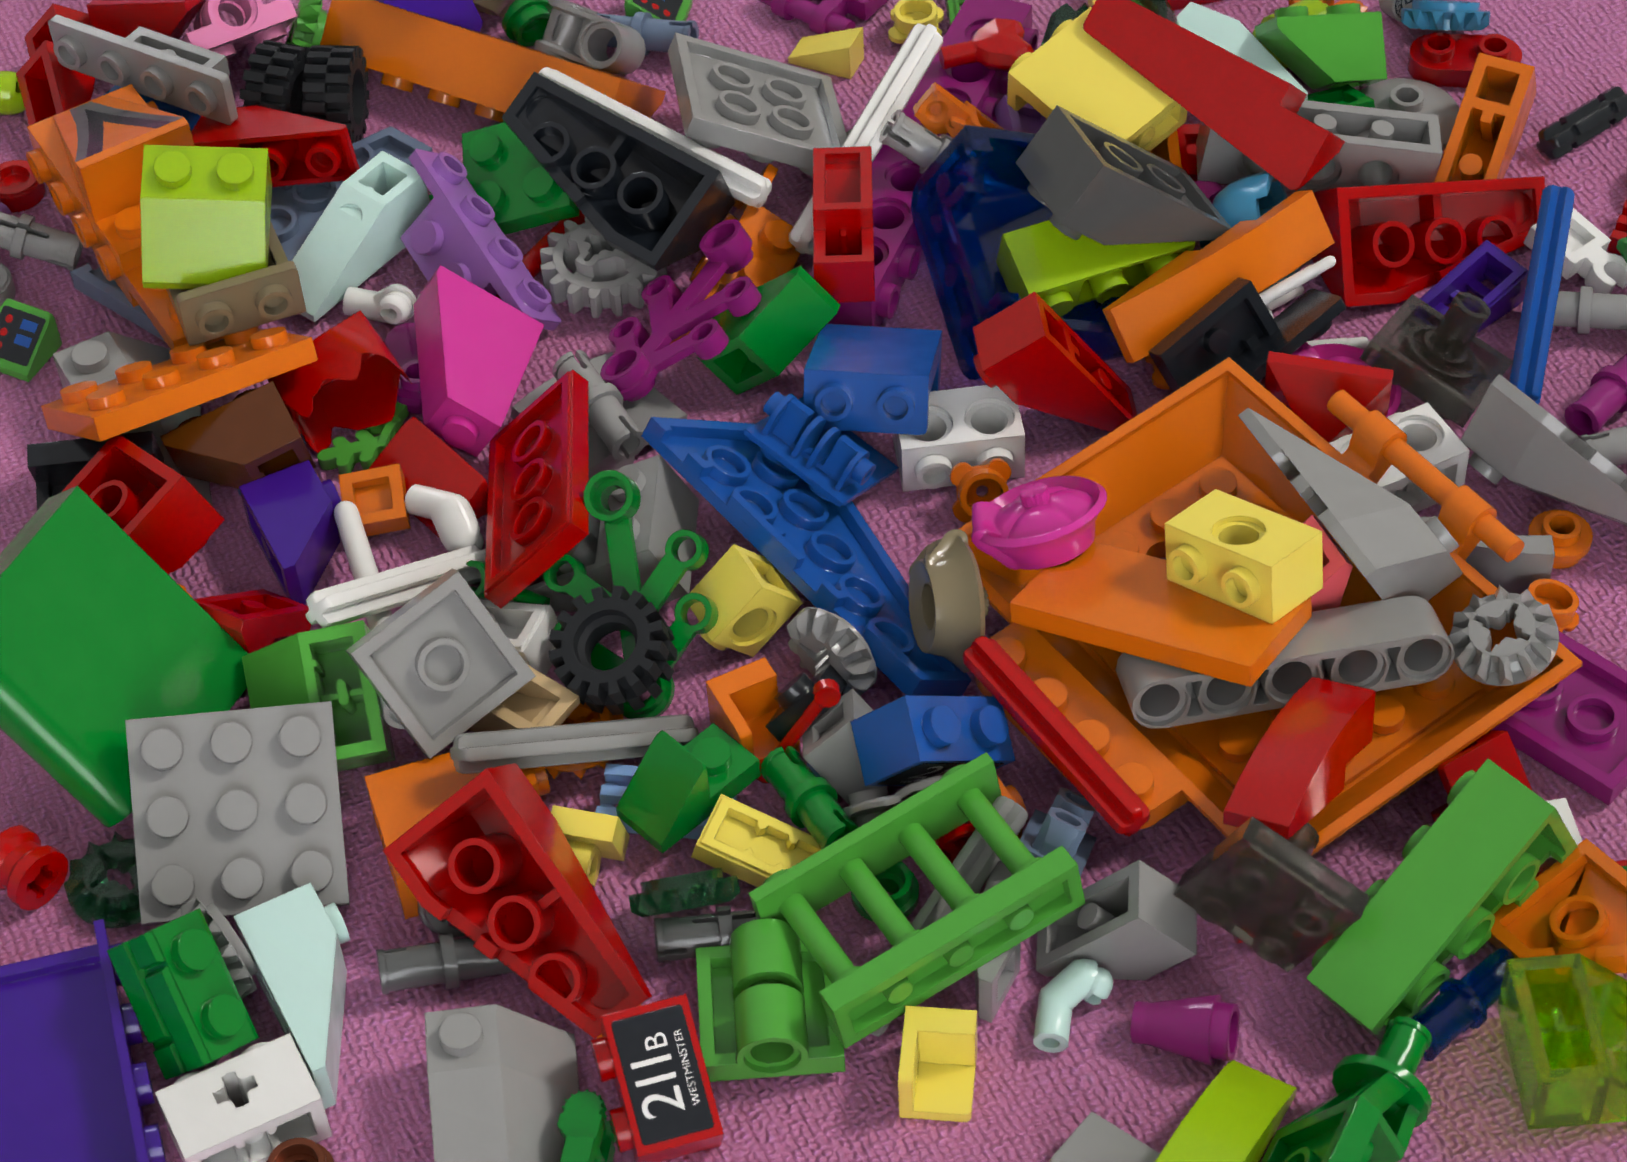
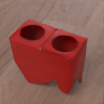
(362, 388)

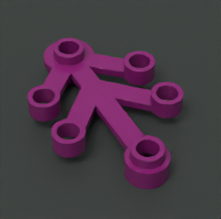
(672, 314)

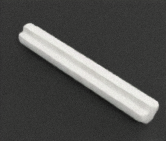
(388, 588)

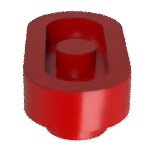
(1450, 58)

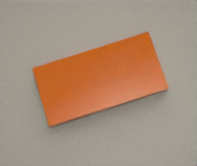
(1132, 608)

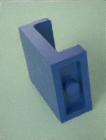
(873, 378)

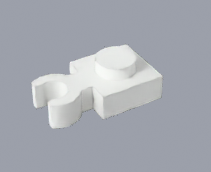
(1588, 256)

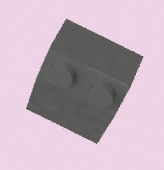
(1113, 187)

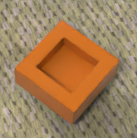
(379, 498)

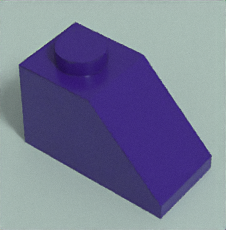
(293, 525)

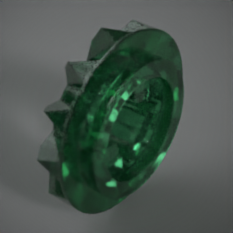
(683, 892)
(95, 896)

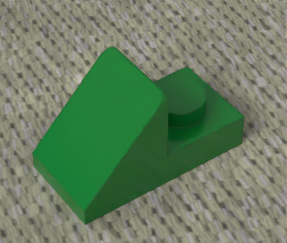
(681, 784)

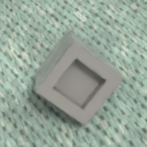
(832, 747)

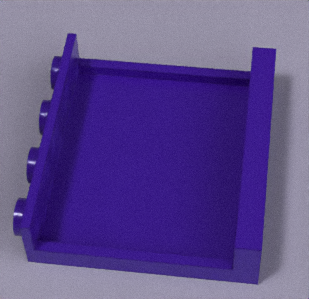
(70, 1062)

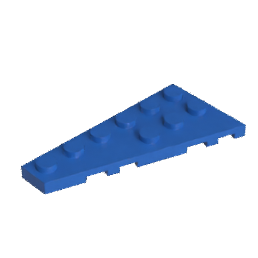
(808, 540)

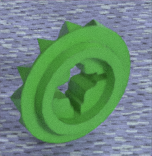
(308, 25)

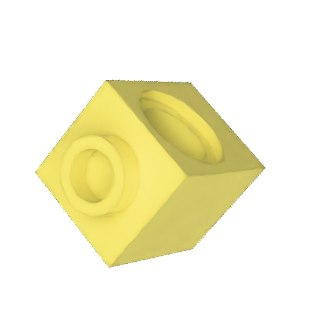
(749, 598)

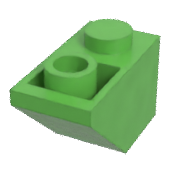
(1328, 47)

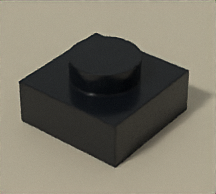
(796, 698)

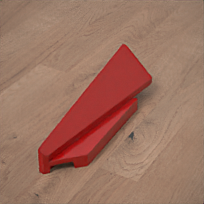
(1219, 88)

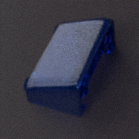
(960, 216)

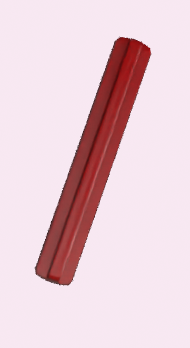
(1056, 736)

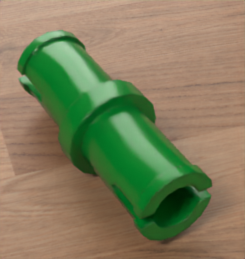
(807, 798)

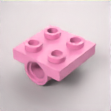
(254, 25)

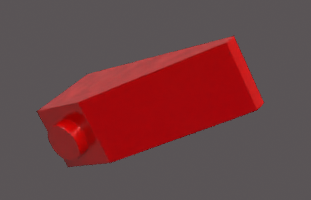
(1049, 367)

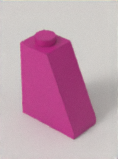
(469, 358)

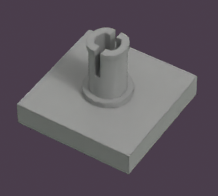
(440, 663)

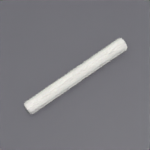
(890, 95)
(742, 182)

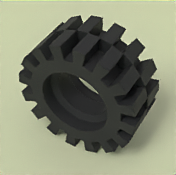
(276, 77)
(337, 87)
(593, 623)

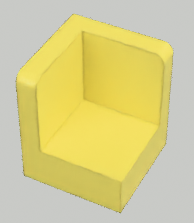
(937, 1064)

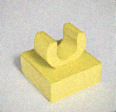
(592, 837)

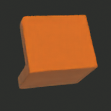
(743, 705)

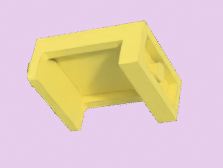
(1093, 84)

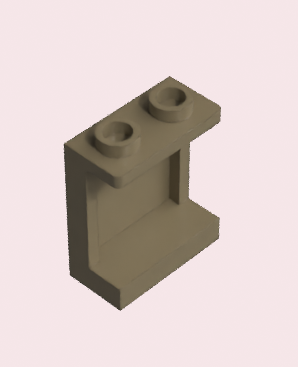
(241, 300)

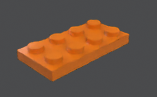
(190, 378)

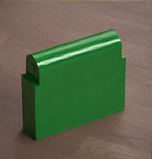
(99, 641)

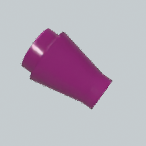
(1188, 1027)

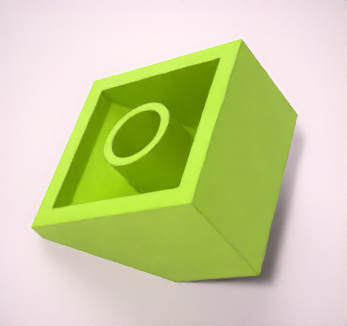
(203, 214)

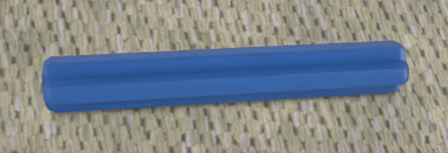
(1542, 290)

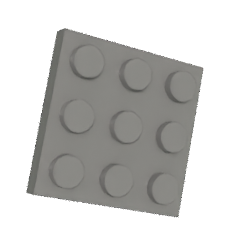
(753, 103)
(235, 808)

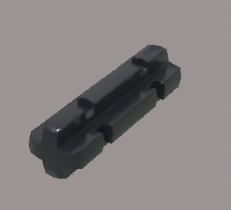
(1583, 123)

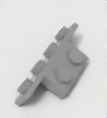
(150, 62)

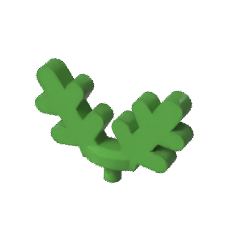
(366, 448)

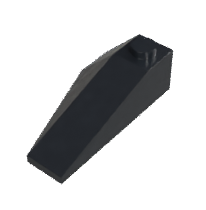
(623, 179)

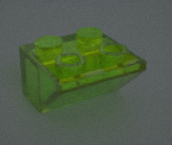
(1566, 1039)

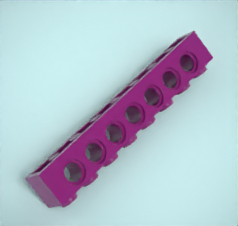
(895, 176)

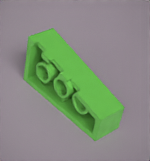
(1441, 898)

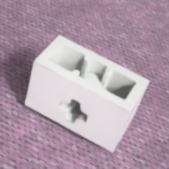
(244, 1106)

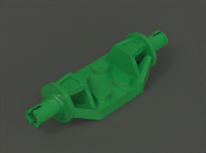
(1373, 1106)

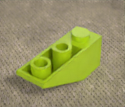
(1077, 271)

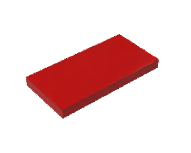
(537, 489)

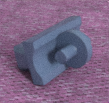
(1062, 826)

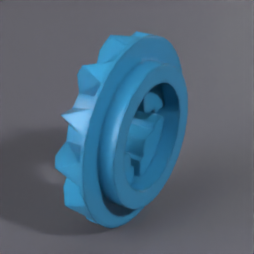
(1445, 15)

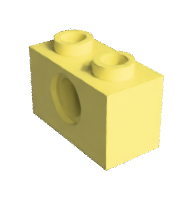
(1244, 555)

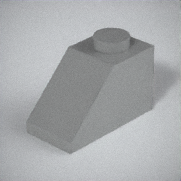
(1125, 925)

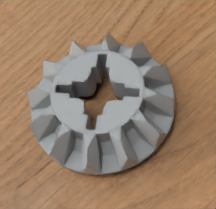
(828, 639)
(1513, 659)
(229, 944)

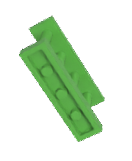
(949, 948)

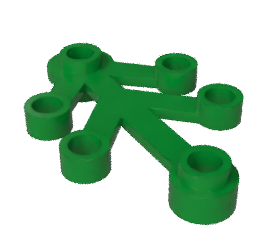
(626, 573)

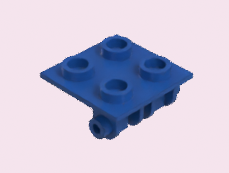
(831, 461)

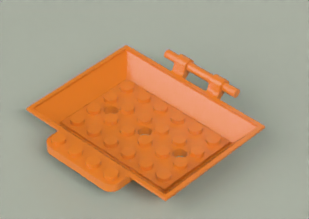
(1165, 465)

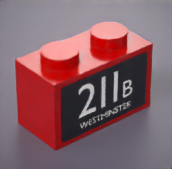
(658, 1080)

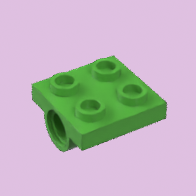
(764, 1006)

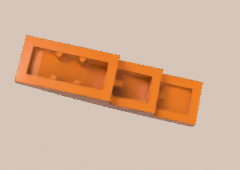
(1251, 250)

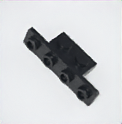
(1241, 328)

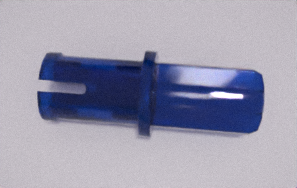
(1463, 1002)

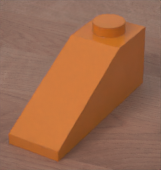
(1489, 120)

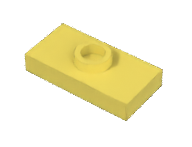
(750, 842)

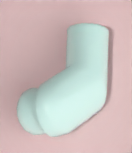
(1058, 998)

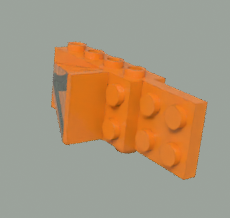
(95, 174)

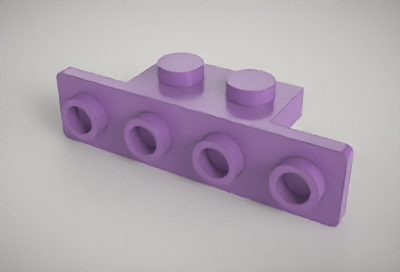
(464, 237)

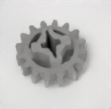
(599, 275)

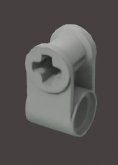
(583, 37)

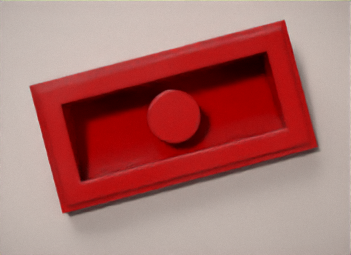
(433, 464)

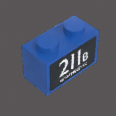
(929, 736)

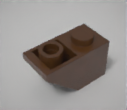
(238, 440)

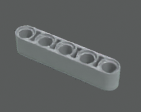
(1358, 645)

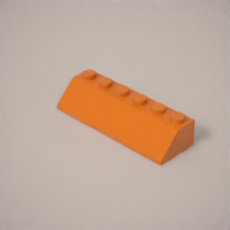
(460, 61)

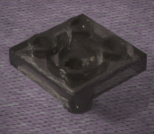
(1439, 354)
(1272, 893)

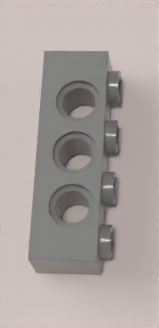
(1377, 149)

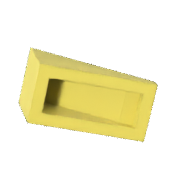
(831, 53)

